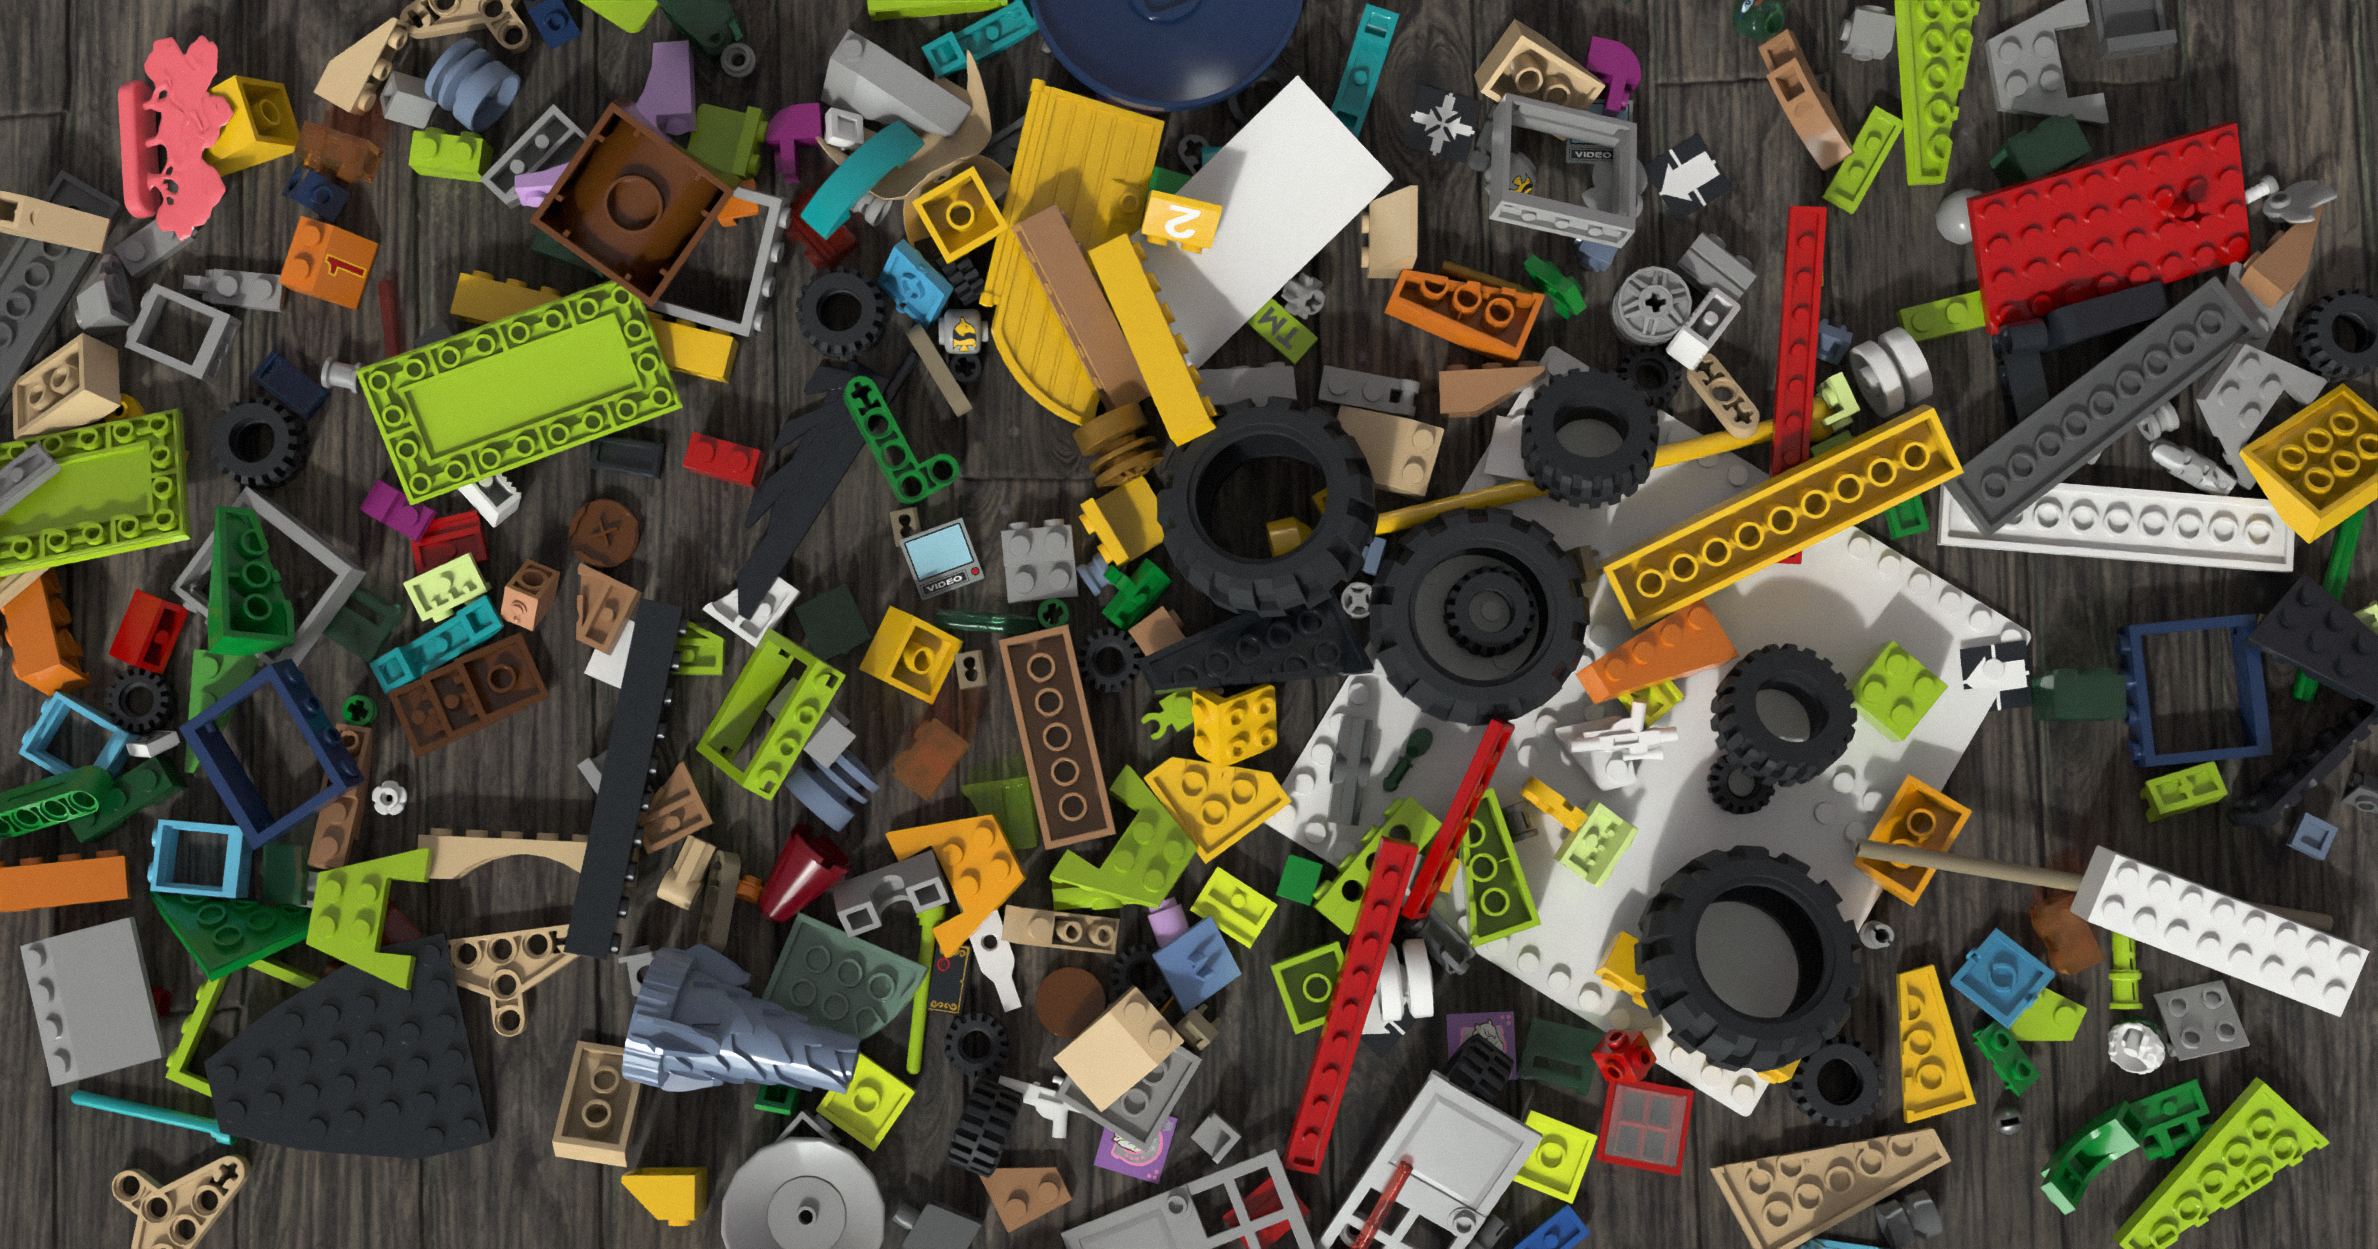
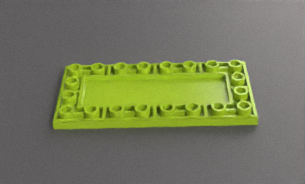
(518, 389)
(114, 495)

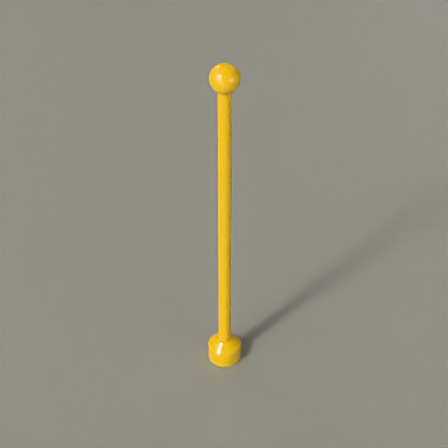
(1290, 532)

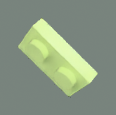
(1596, 845)

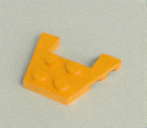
(976, 864)

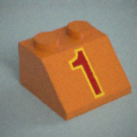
(328, 263)

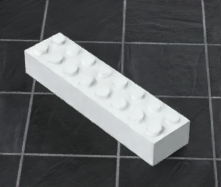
(2218, 931)

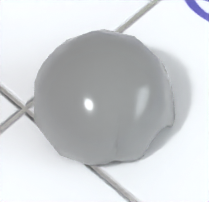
(1953, 216)

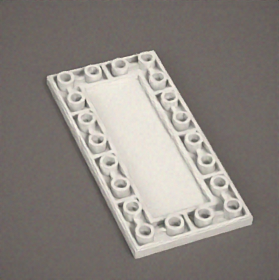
(1284, 195)

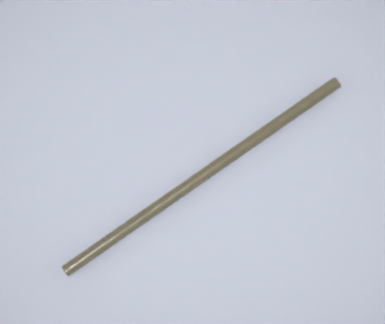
(2025, 874)

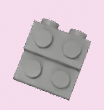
(1039, 561)

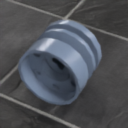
(472, 85)
(830, 788)

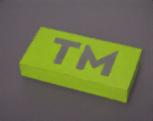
(1282, 331)

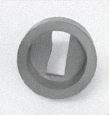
(2006, 1112)

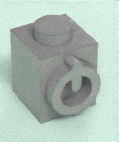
(1868, 33)

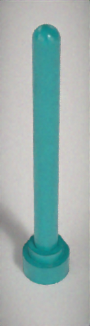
(152, 1113)

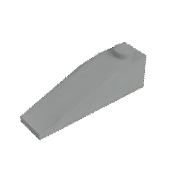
(885, 90)

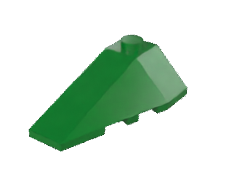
(245, 594)

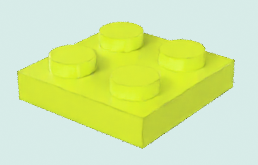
(870, 1103)
(1558, 1159)

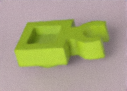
(1176, 711)

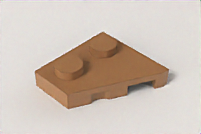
(603, 609)
(675, 811)
(1025, 1193)

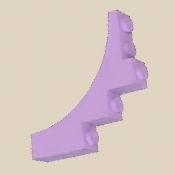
(665, 102)

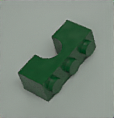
(137, 789)

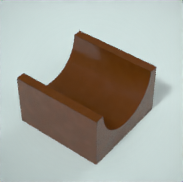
(634, 202)

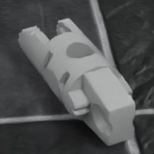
(2192, 467)

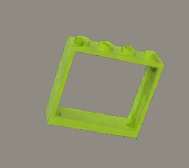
(748, 701)
(196, 1023)

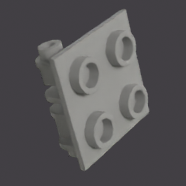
(2200, 1020)

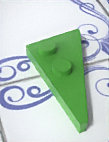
(211, 680)

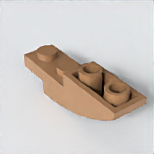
(1804, 102)
(342, 820)

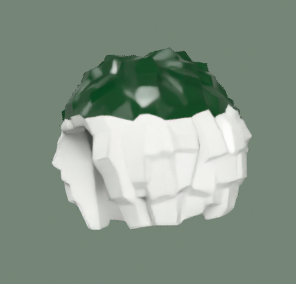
(2136, 1045)

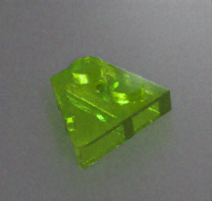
(1013, 806)

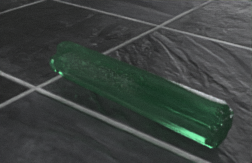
(985, 622)

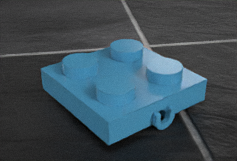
(916, 283)
(2002, 978)

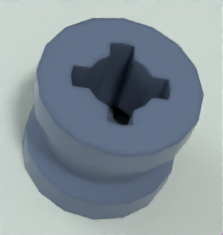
(1093, 574)

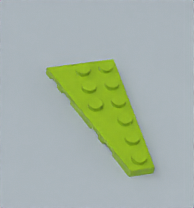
(1933, 68)
(2223, 1167)

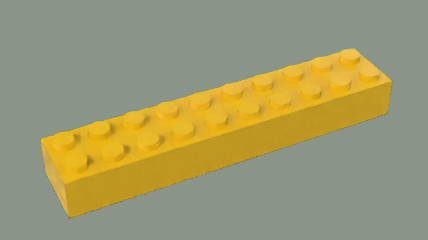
(1781, 516)

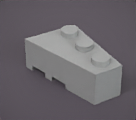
(544, 145)
(1243, 382)

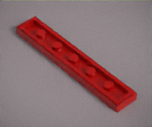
(1458, 819)

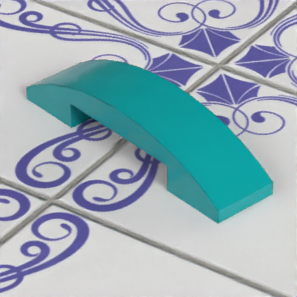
(983, 39)
(1364, 67)
(858, 176)
(439, 646)

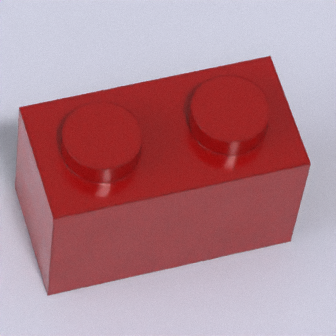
(724, 460)
(148, 631)

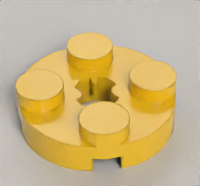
(1553, 804)

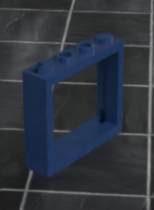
(2248, 681)
(230, 776)

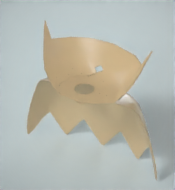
(940, 156)

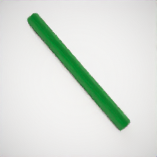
(2334, 584)

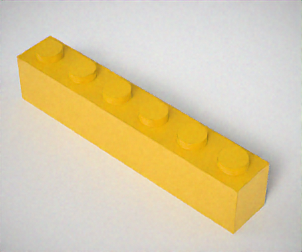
(1152, 339)

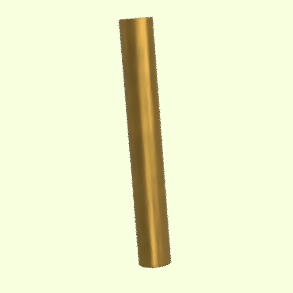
(1465, 273)

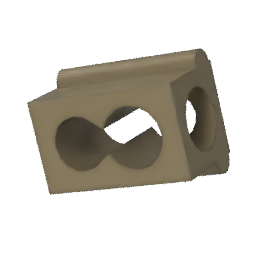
(896, 517)
(962, 671)

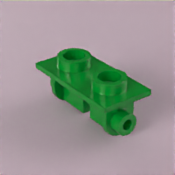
(2008, 1057)

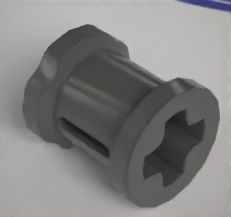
(1518, 821)

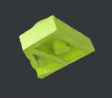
(701, 652)
(2049, 1019)

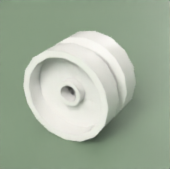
(1891, 372)
(1406, 979)

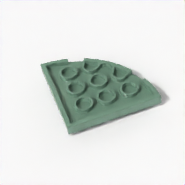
(841, 979)

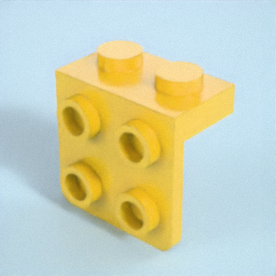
(1124, 522)
(1234, 726)

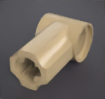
(684, 881)

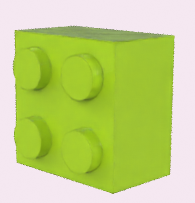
(1894, 691)
(1308, 984)

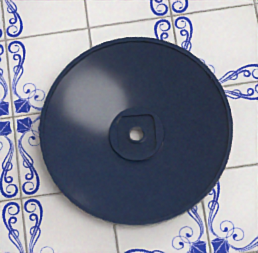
(1167, 50)

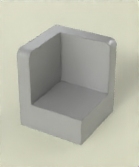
(406, 101)
(1216, 1136)

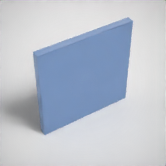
(1196, 964)

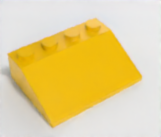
(2319, 463)

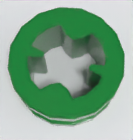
(1043, 609)
(350, 716)

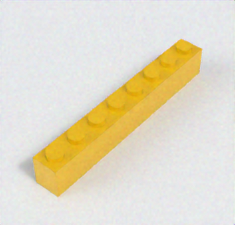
(684, 347)

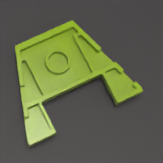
(1144, 859)
(352, 912)

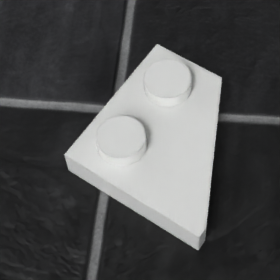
(768, 614)
(1605, 768)

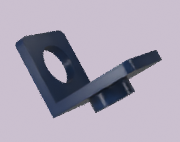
(552, 21)
(316, 193)

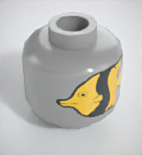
(1522, 174)
(962, 331)

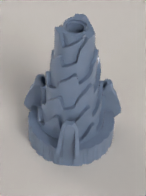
(704, 1029)

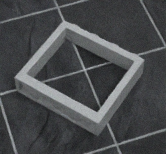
(1557, 216)
(762, 281)
(198, 573)

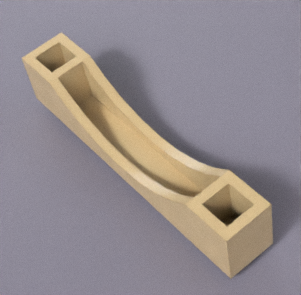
(460, 855)

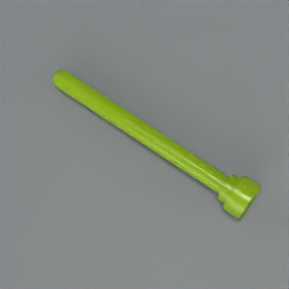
(928, 919)

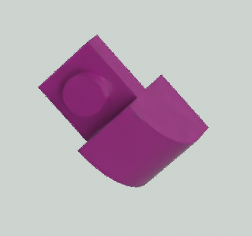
(1615, 67)
(794, 129)
(393, 509)

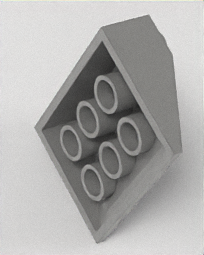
(93, 1001)

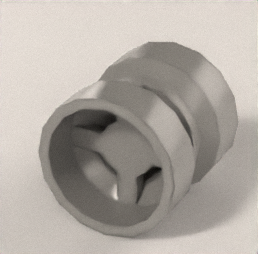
(873, 208)

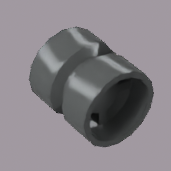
(1908, 1219)

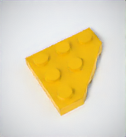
(1216, 803)

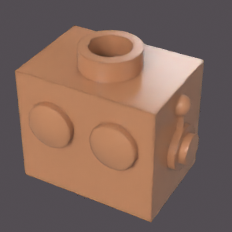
(529, 594)

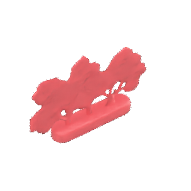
(187, 126)

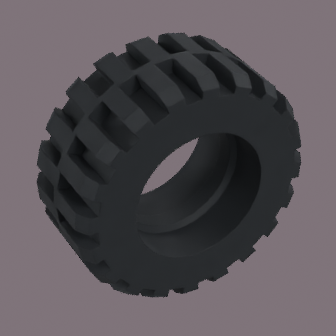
(1598, 398)
(1812, 685)

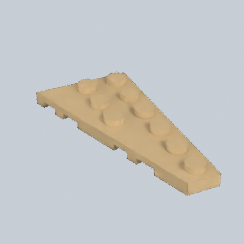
(1808, 1191)

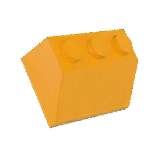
(1916, 819)

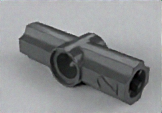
(1349, 770)

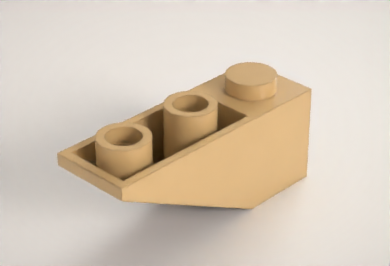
(358, 71)
(52, 223)
(1060, 929)

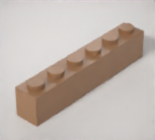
(1081, 307)

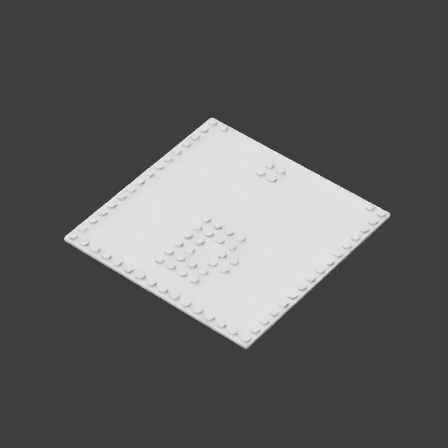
(1837, 602)

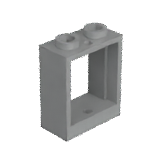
(213, 349)

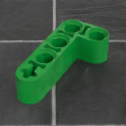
(894, 438)

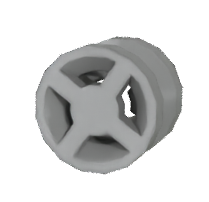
(2160, 420)
(1360, 596)

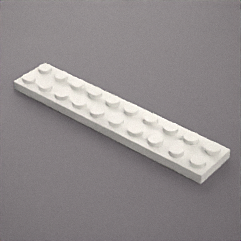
(2135, 528)

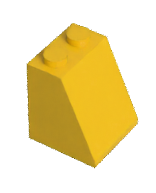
(258, 129)

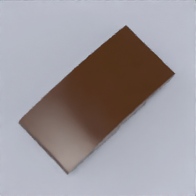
(468, 695)

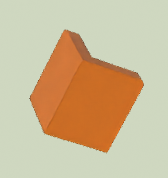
(738, 207)

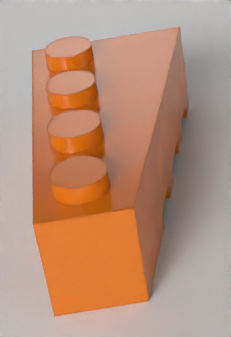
(1466, 313)
(40, 639)
(1667, 651)
(65, 881)

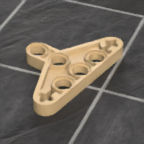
(465, 17)
(522, 964)
(182, 1200)

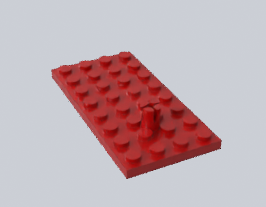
(2110, 225)

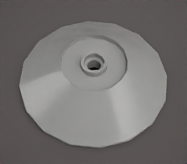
(800, 1175)

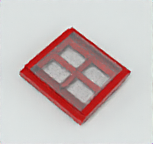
(1645, 1126)

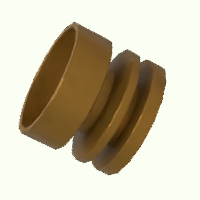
(1119, 448)

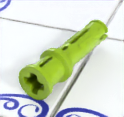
(2124, 974)

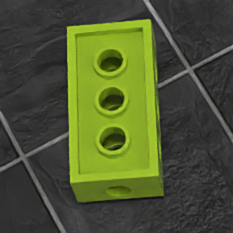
(1418, 828)

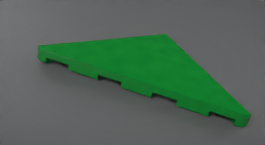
(230, 933)

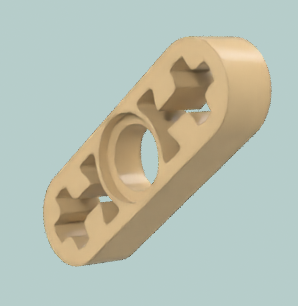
(1724, 410)

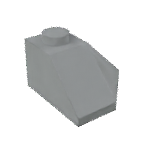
(106, 299)

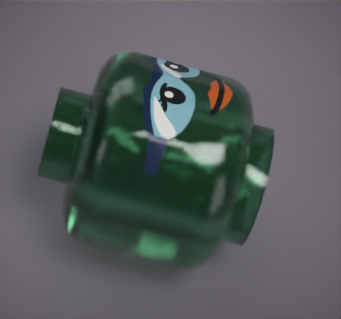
(1758, 19)

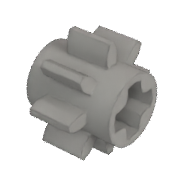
(1303, 296)

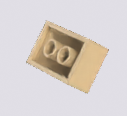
(1536, 69)
(1391, 234)
(67, 389)
(1396, 449)
(1118, 1048)
(597, 1107)

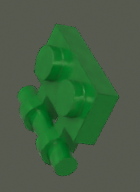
(2170, 1108)

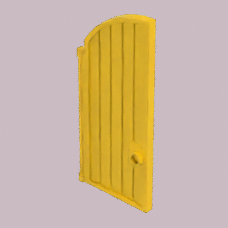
(1098, 171)

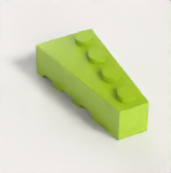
(1492, 878)

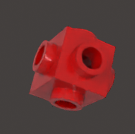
(1624, 1056)

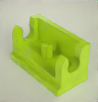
(2183, 791)

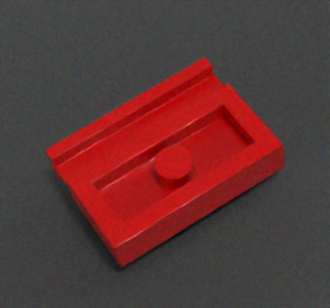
(449, 539)
(1260, 1202)

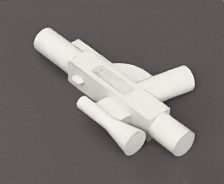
(1629, 734)
(1044, 1101)

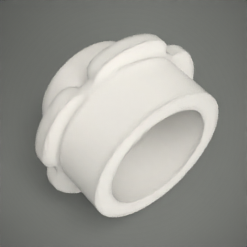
(398, 794)

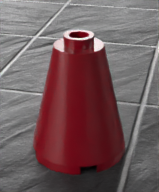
(801, 874)

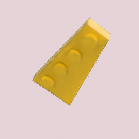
(1929, 1052)

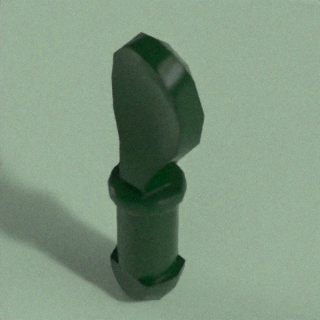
(1417, 745)

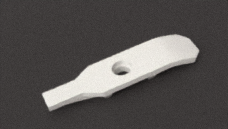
(996, 962)

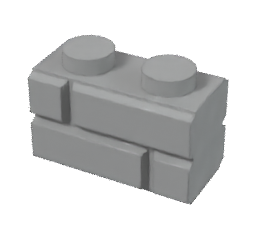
(1711, 266)

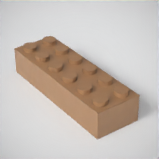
(1057, 737)

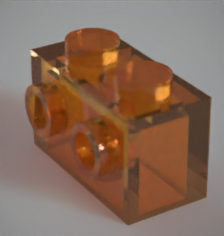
(338, 152)
(930, 758)
(2065, 935)

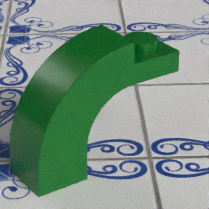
(2089, 1152)

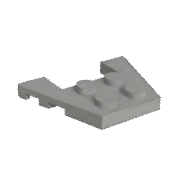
(2029, 70)
(2243, 394)

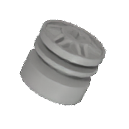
(1637, 323)

